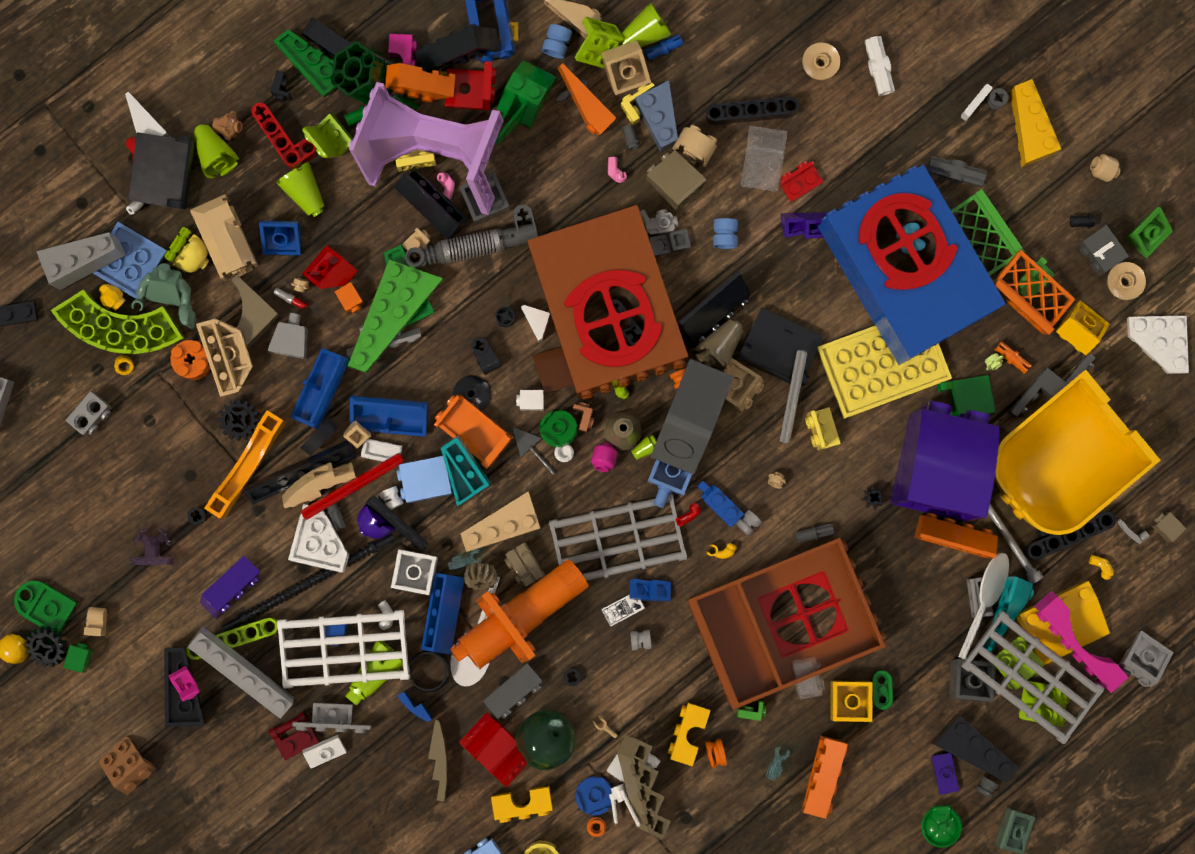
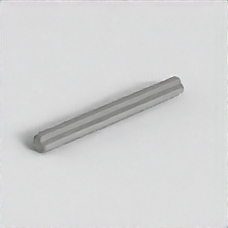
(793, 396)

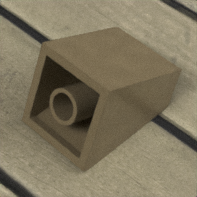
(675, 179)

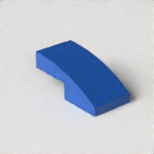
(650, 590)
(420, 710)

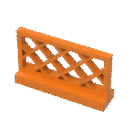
(1025, 308)

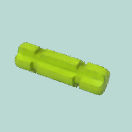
(177, 244)

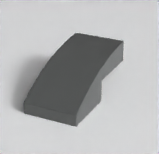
(670, 242)

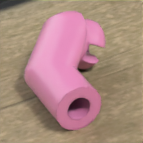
(615, 173)
(448, 184)

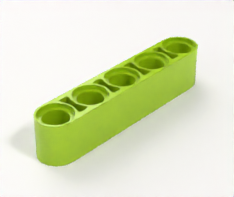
(242, 633)

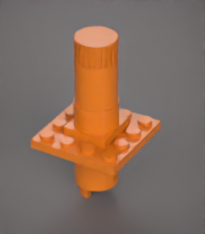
(511, 622)

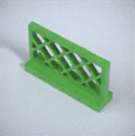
(997, 223)

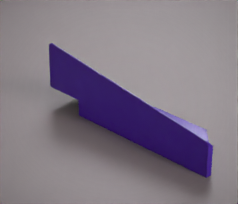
(802, 223)

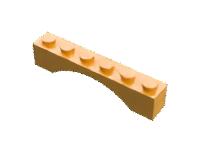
(242, 472)

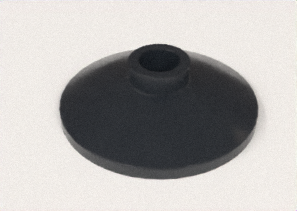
(479, 386)

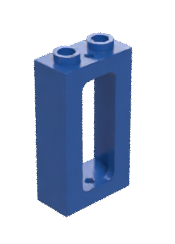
(507, 43)

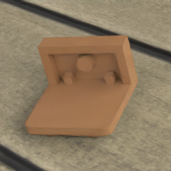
(126, 766)

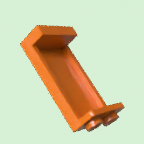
(477, 430)

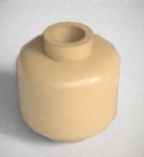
(1105, 167)

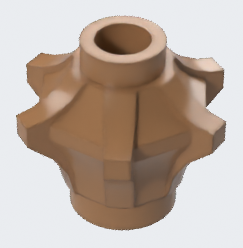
(227, 125)

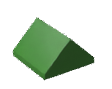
(1150, 232)

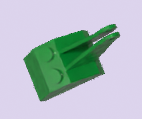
(524, 97)

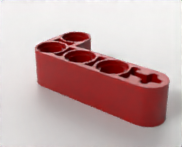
(279, 135)

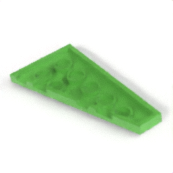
(394, 305)

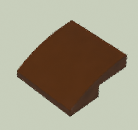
(553, 369)

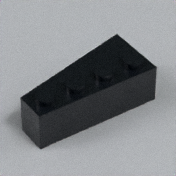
(458, 48)
(969, 745)

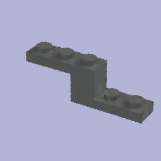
(1049, 385)

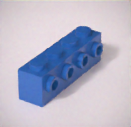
(442, 617)

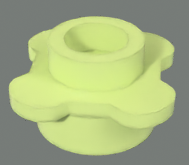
(994, 362)

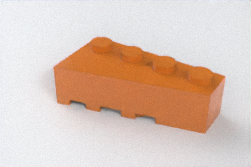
(824, 776)

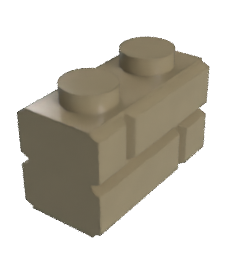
(524, 565)

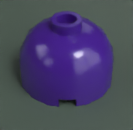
(372, 524)

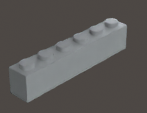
(241, 672)

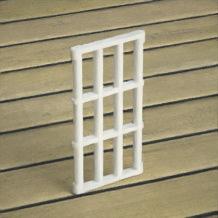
(324, 641)

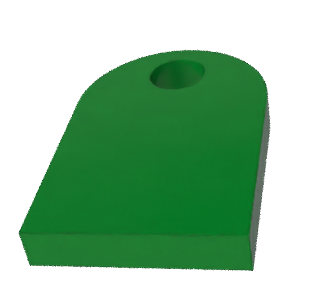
(45, 605)

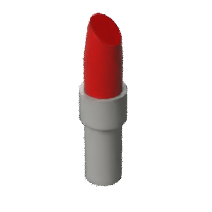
(290, 298)

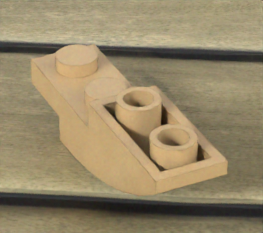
(310, 485)

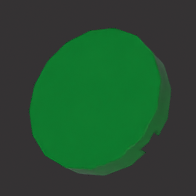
(558, 428)

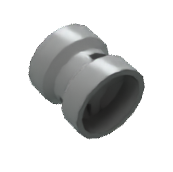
(748, 522)
(640, 640)

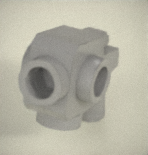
(662, 223)

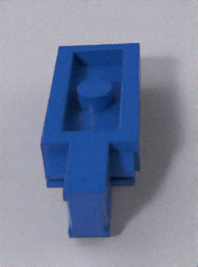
(720, 504)

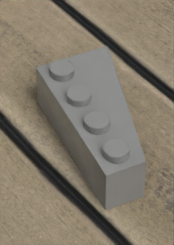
(79, 258)

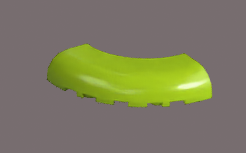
(116, 331)

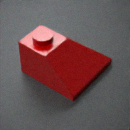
(329, 270)

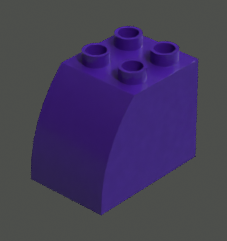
(947, 463)

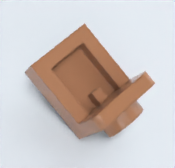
(587, 420)

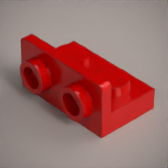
(800, 181)

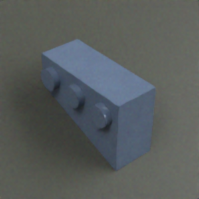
(658, 115)

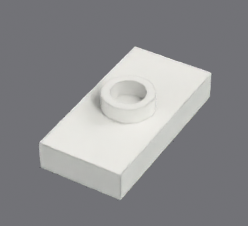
(324, 751)

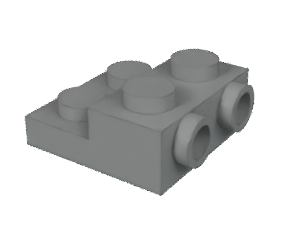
(1145, 659)

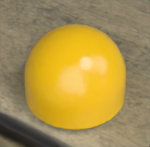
(123, 358)

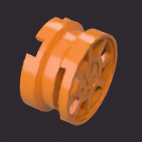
(718, 753)

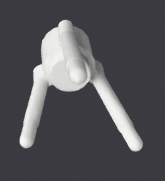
(620, 793)

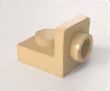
(417, 239)

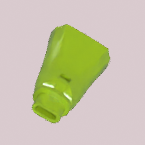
(362, 690)

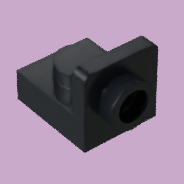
(279, 84)

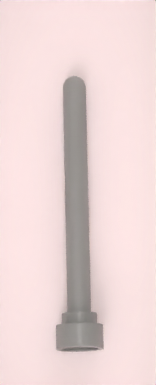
(1033, 574)

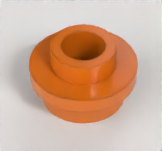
(596, 833)

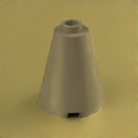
(720, 345)
(618, 438)

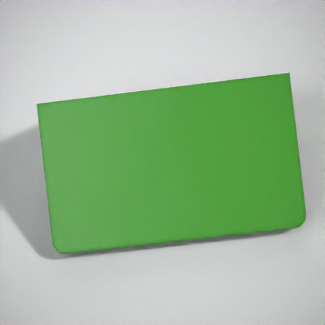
(1034, 276)

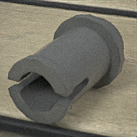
(630, 136)

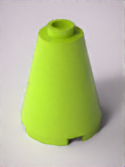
(646, 28)
(213, 152)
(303, 189)

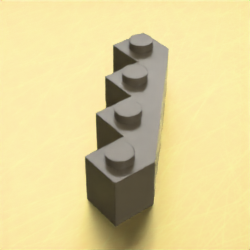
(638, 783)

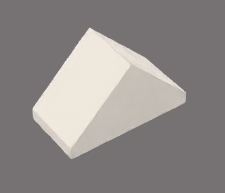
(537, 319)

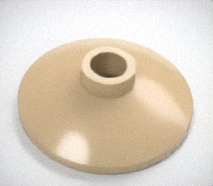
(825, 53)
(1134, 276)

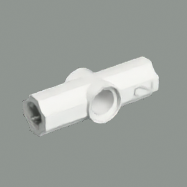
(879, 66)

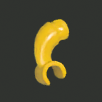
(725, 553)

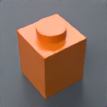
(349, 298)

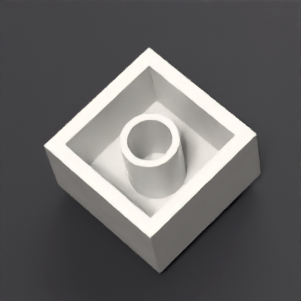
(414, 572)

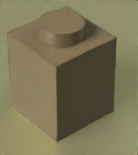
(1168, 526)

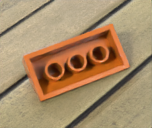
(957, 537)

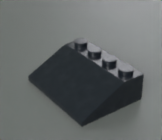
(714, 309)

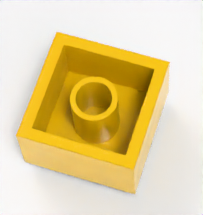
(851, 701)

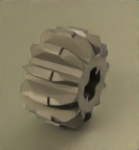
(480, 576)

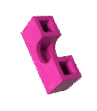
(402, 47)

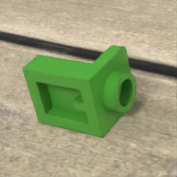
(749, 713)

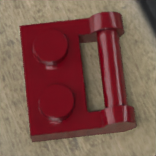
(295, 743)

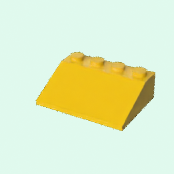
(1085, 618)

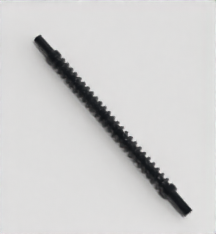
(243, 617)

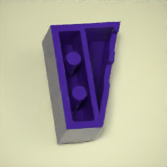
(229, 587)

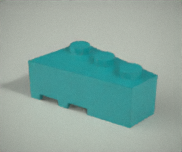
(463, 470)

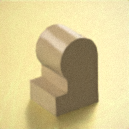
(96, 622)

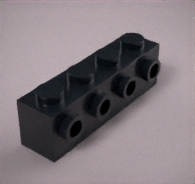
(431, 205)

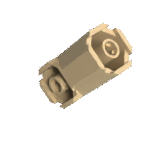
(224, 238)

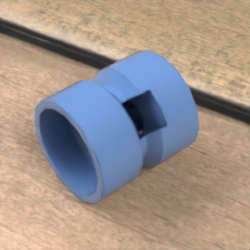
(556, 41)
(725, 234)

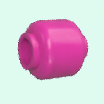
(604, 457)

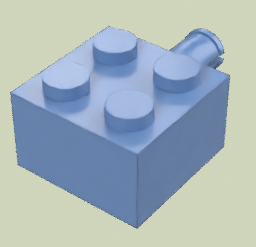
(668, 480)

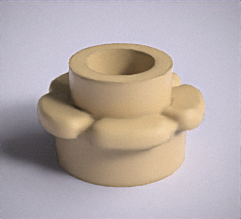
(300, 284)
(776, 480)

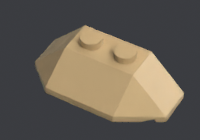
(225, 354)

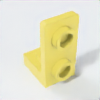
(632, 111)

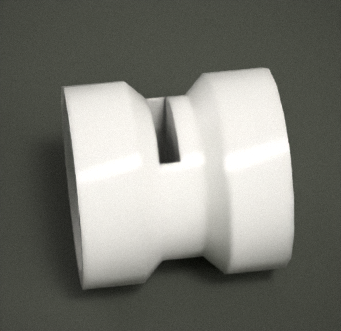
(391, 498)

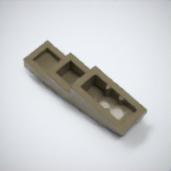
(438, 752)

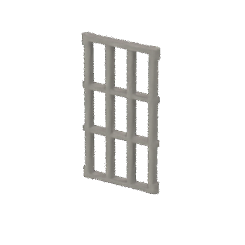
(634, 526)
(1012, 674)

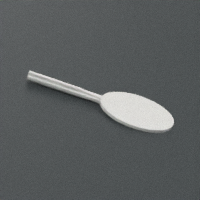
(990, 590)
(465, 671)

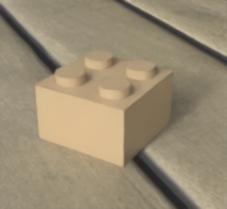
(625, 67)

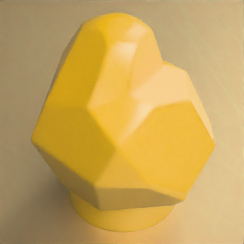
(111, 296)

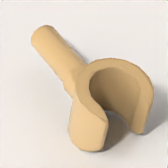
(603, 726)

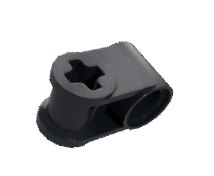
(487, 358)

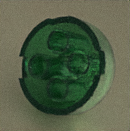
(546, 739)

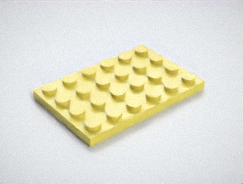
(868, 376)

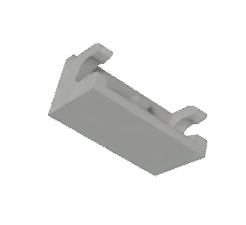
(974, 591)

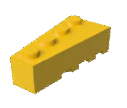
(1032, 125)

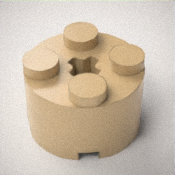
(695, 146)

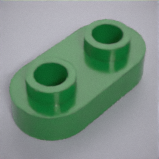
(883, 689)

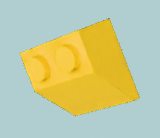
(1083, 328)

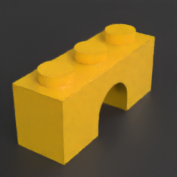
(681, 749)
(505, 808)

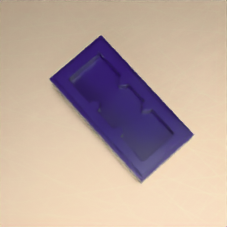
(945, 773)

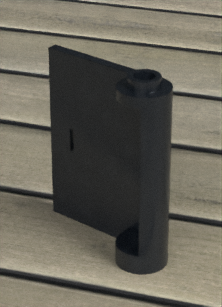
(165, 171)
(775, 343)

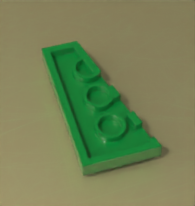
(308, 61)

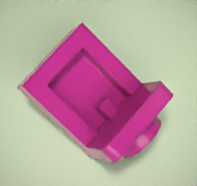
(184, 683)

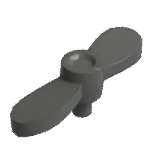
(564, 95)

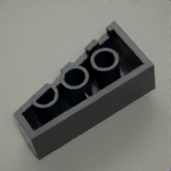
(178, 711)

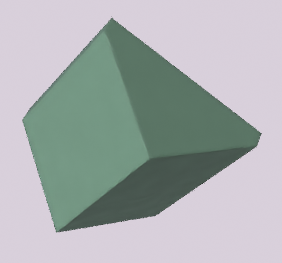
(1014, 831)

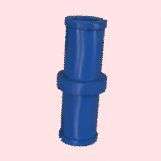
(664, 47)

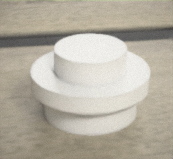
(564, 453)

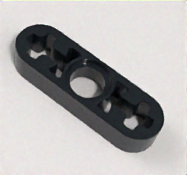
(638, 331)

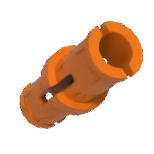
(1013, 357)

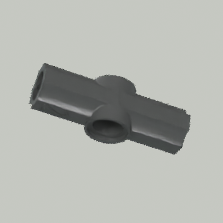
(956, 171)

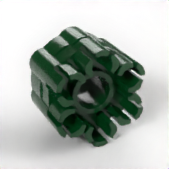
(358, 70)

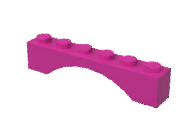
(1057, 614)

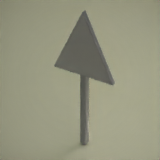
(525, 442)

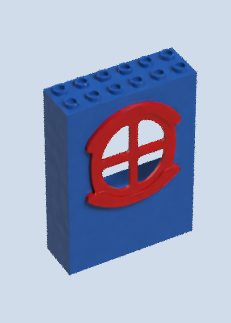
(920, 306)

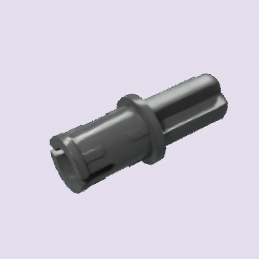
(335, 515)
(814, 533)

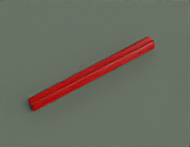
(352, 486)

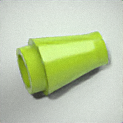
(645, 447)

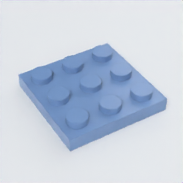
(139, 259)

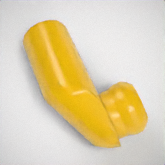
(1104, 564)

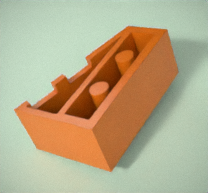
(418, 83)

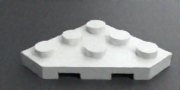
(1162, 340)
(318, 544)

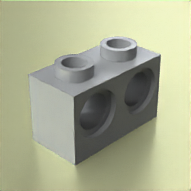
(85, 410)

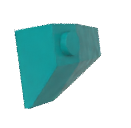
(1012, 601)

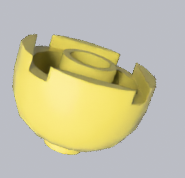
(192, 256)

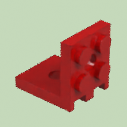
(480, 84)

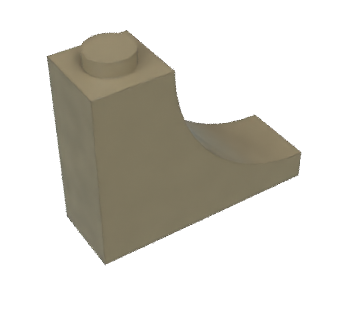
(256, 313)

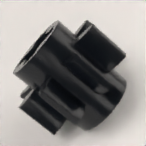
(879, 497)

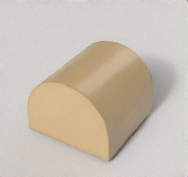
(356, 434)

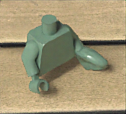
(168, 288)

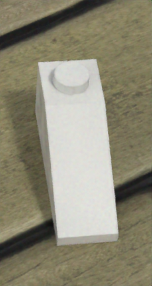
(142, 119)

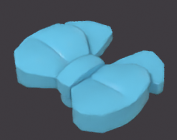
(918, 243)

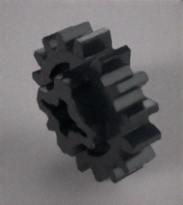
(232, 425)
(48, 648)

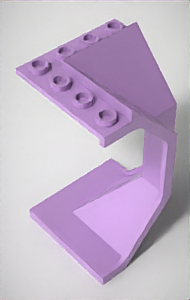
(395, 130)

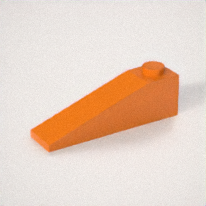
(591, 109)

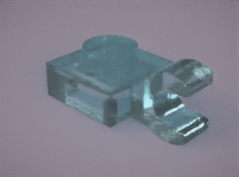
(459, 561)
(775, 768)

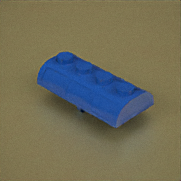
(320, 388)
(390, 415)

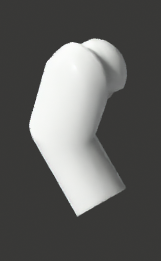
(385, 608)

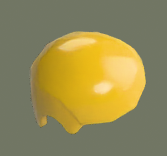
(13, 649)

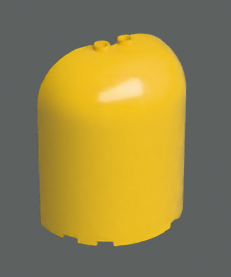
(1069, 459)

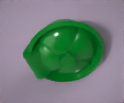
(941, 826)

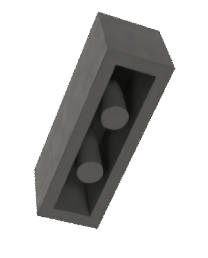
(513, 691)

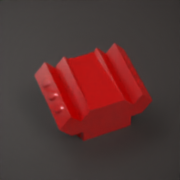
(494, 749)

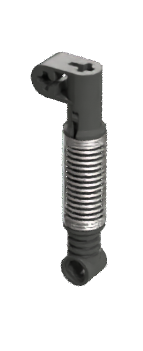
(494, 241)

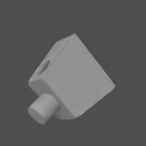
(290, 338)

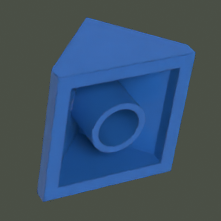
(280, 237)

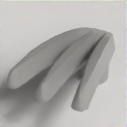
(1138, 538)

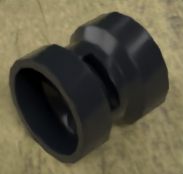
(505, 317)

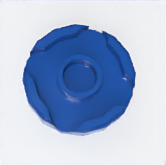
(593, 795)

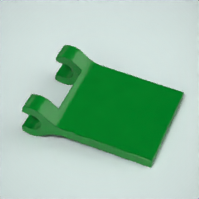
(970, 395)

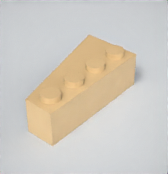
(506, 523)

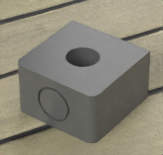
(692, 416)

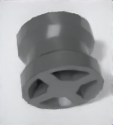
(994, 102)
(986, 787)

